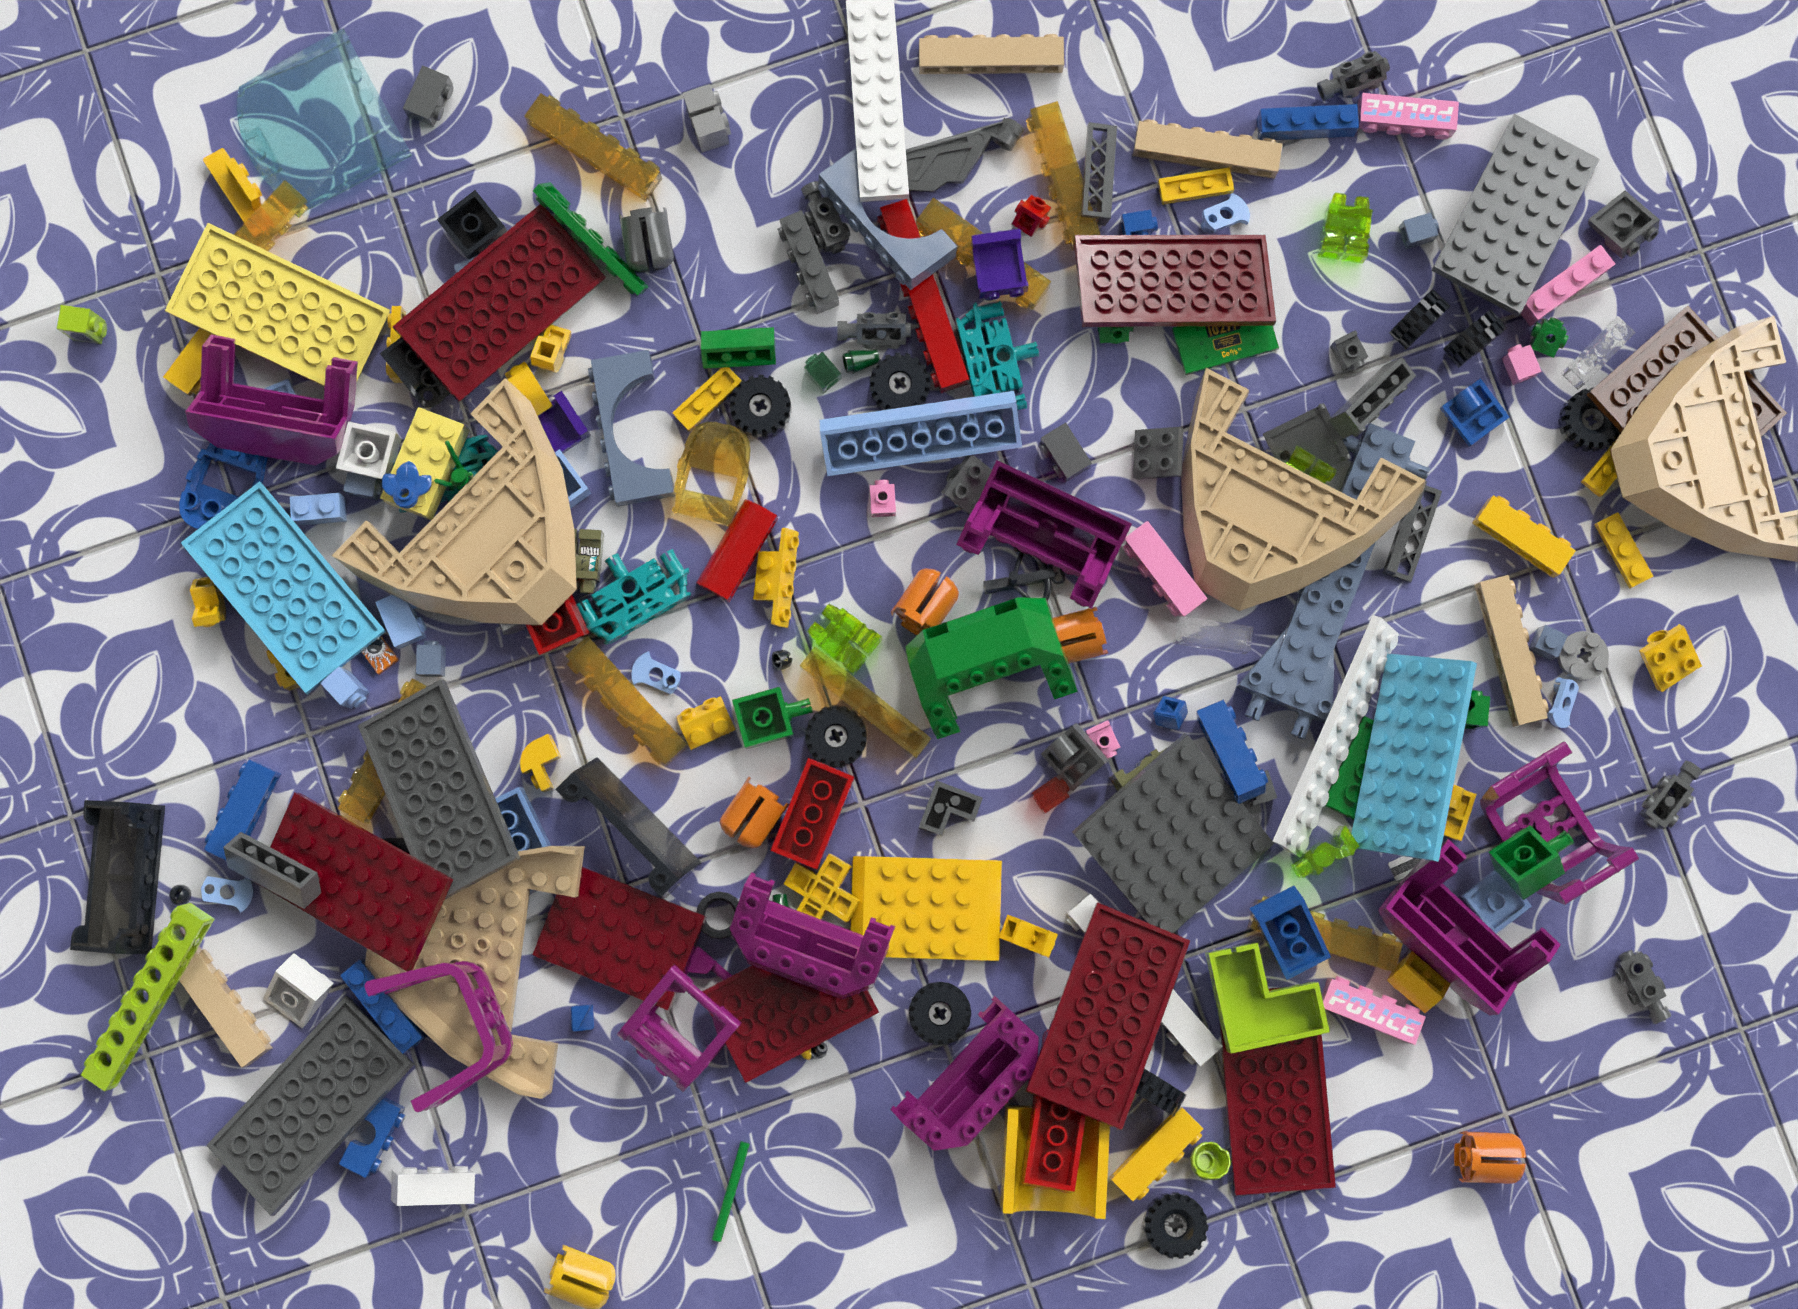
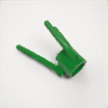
(459, 476)

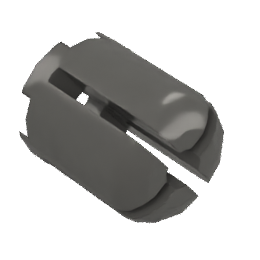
(658, 236)

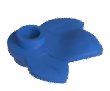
(406, 481)

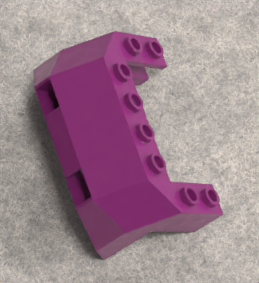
(250, 417)
(1048, 526)
(1456, 940)
(806, 946)
(974, 1083)

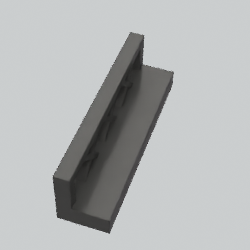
(1104, 172)
(1402, 534)

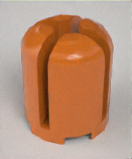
(916, 595)
(1081, 635)
(742, 807)
(1484, 1144)

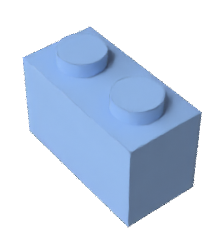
(318, 509)
(401, 621)
(345, 688)

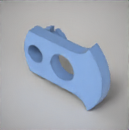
(1214, 221)
(645, 664)
(1566, 690)
(242, 895)

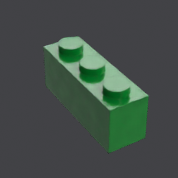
(738, 347)

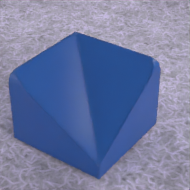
(1170, 713)
(582, 1017)

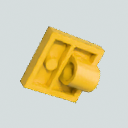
(1669, 657)
(1459, 812)

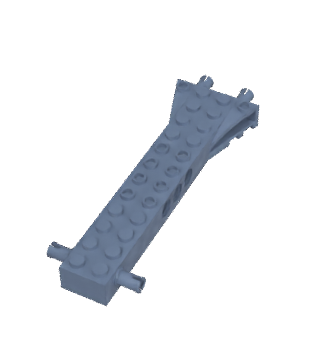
(1300, 662)

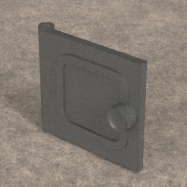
(1312, 433)

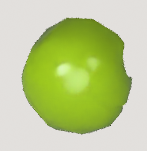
(1210, 1161)

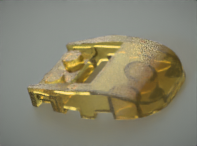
(717, 450)

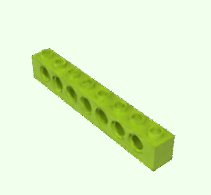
(196, 925)

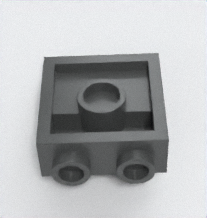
(1625, 225)

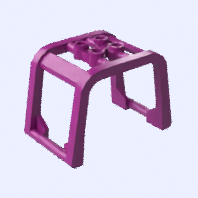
(1510, 787)
(484, 1012)
(667, 1046)

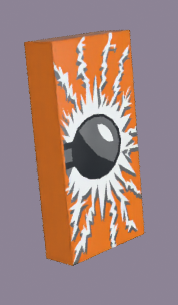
(380, 655)

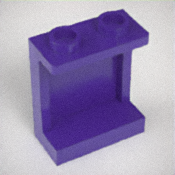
(999, 264)
(563, 424)

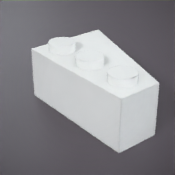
(432, 1186)

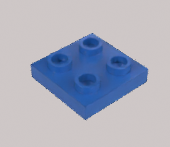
(1474, 412)

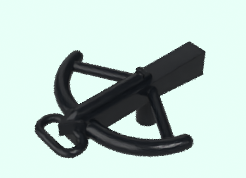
(1017, 581)

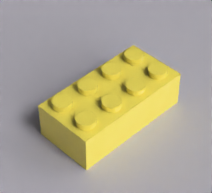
(427, 450)

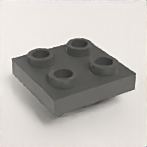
(1158, 453)
(967, 483)
(1074, 756)

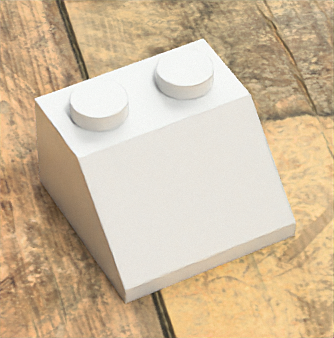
(368, 450)
(297, 990)

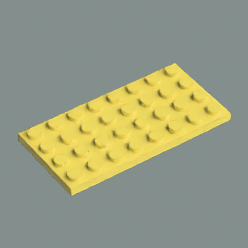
(274, 307)

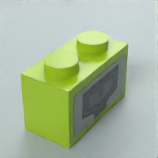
(81, 324)

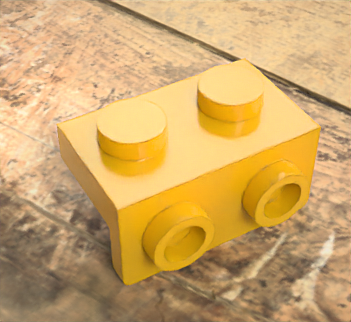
(705, 722)

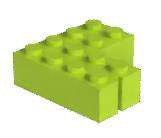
(1252, 1013)

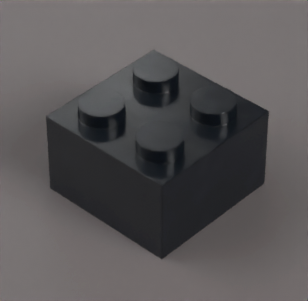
(472, 225)

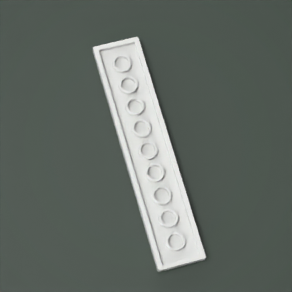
(877, 100)
(1336, 737)

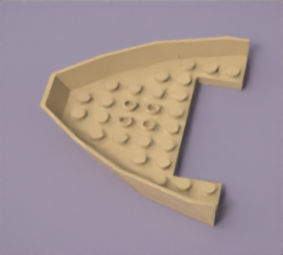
(1699, 454)
(1261, 524)
(499, 544)
(487, 928)

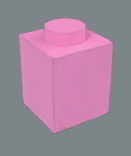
(1521, 364)

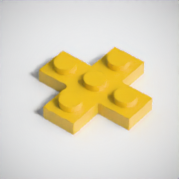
(823, 889)

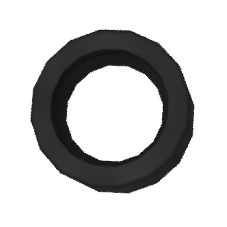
(703, 905)

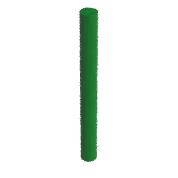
(730, 1191)

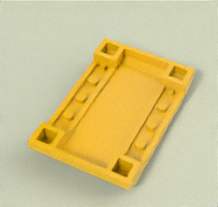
(934, 904)

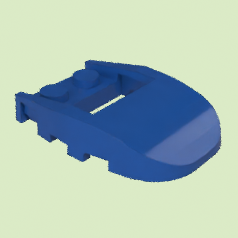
(202, 502)

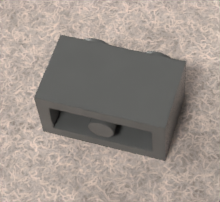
(428, 96)
(1064, 452)

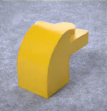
(550, 348)
(527, 384)
(208, 603)
(535, 757)
(1028, 936)

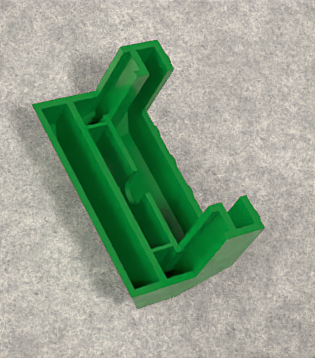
(983, 649)

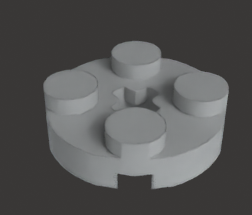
(1597, 659)

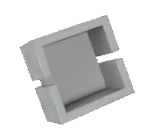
(706, 117)

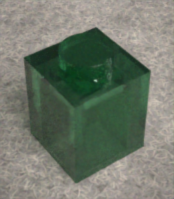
(822, 371)

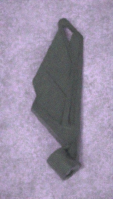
(955, 156)

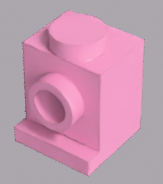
(882, 508)
(1104, 730)

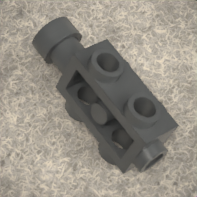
(1355, 76)
(824, 222)
(876, 330)
(1670, 805)
(1640, 981)

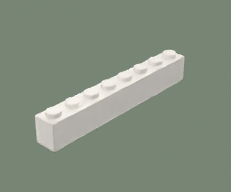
(1178, 1018)

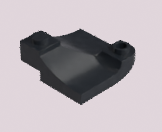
(414, 373)

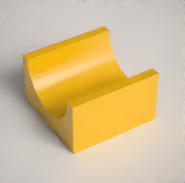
(1092, 1173)

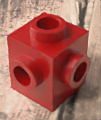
(1031, 215)

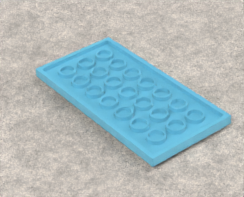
(283, 587)
(1413, 755)

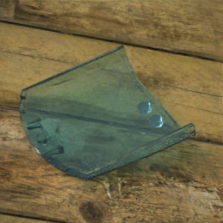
(318, 122)

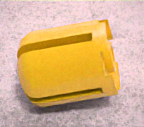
(581, 1279)

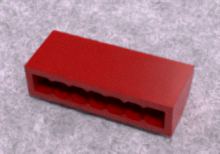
(737, 550)

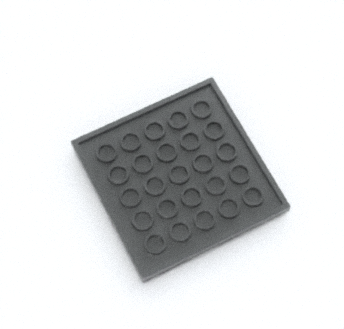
(1173, 836)

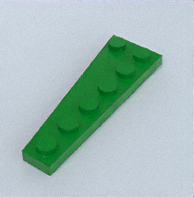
(550, 197)

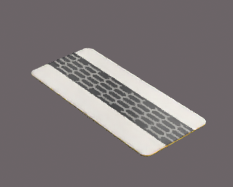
(1402, 866)

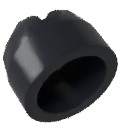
(781, 659)
(184, 896)

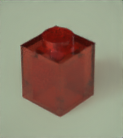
(1051, 794)

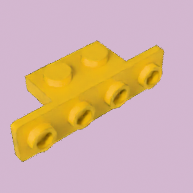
(234, 183)
(776, 577)

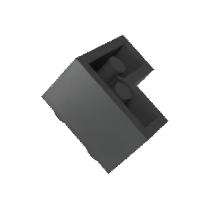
(946, 801)

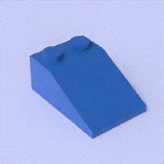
(1290, 932)

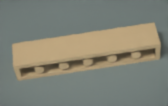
(991, 54)
(1207, 149)
(1511, 650)
(223, 1008)

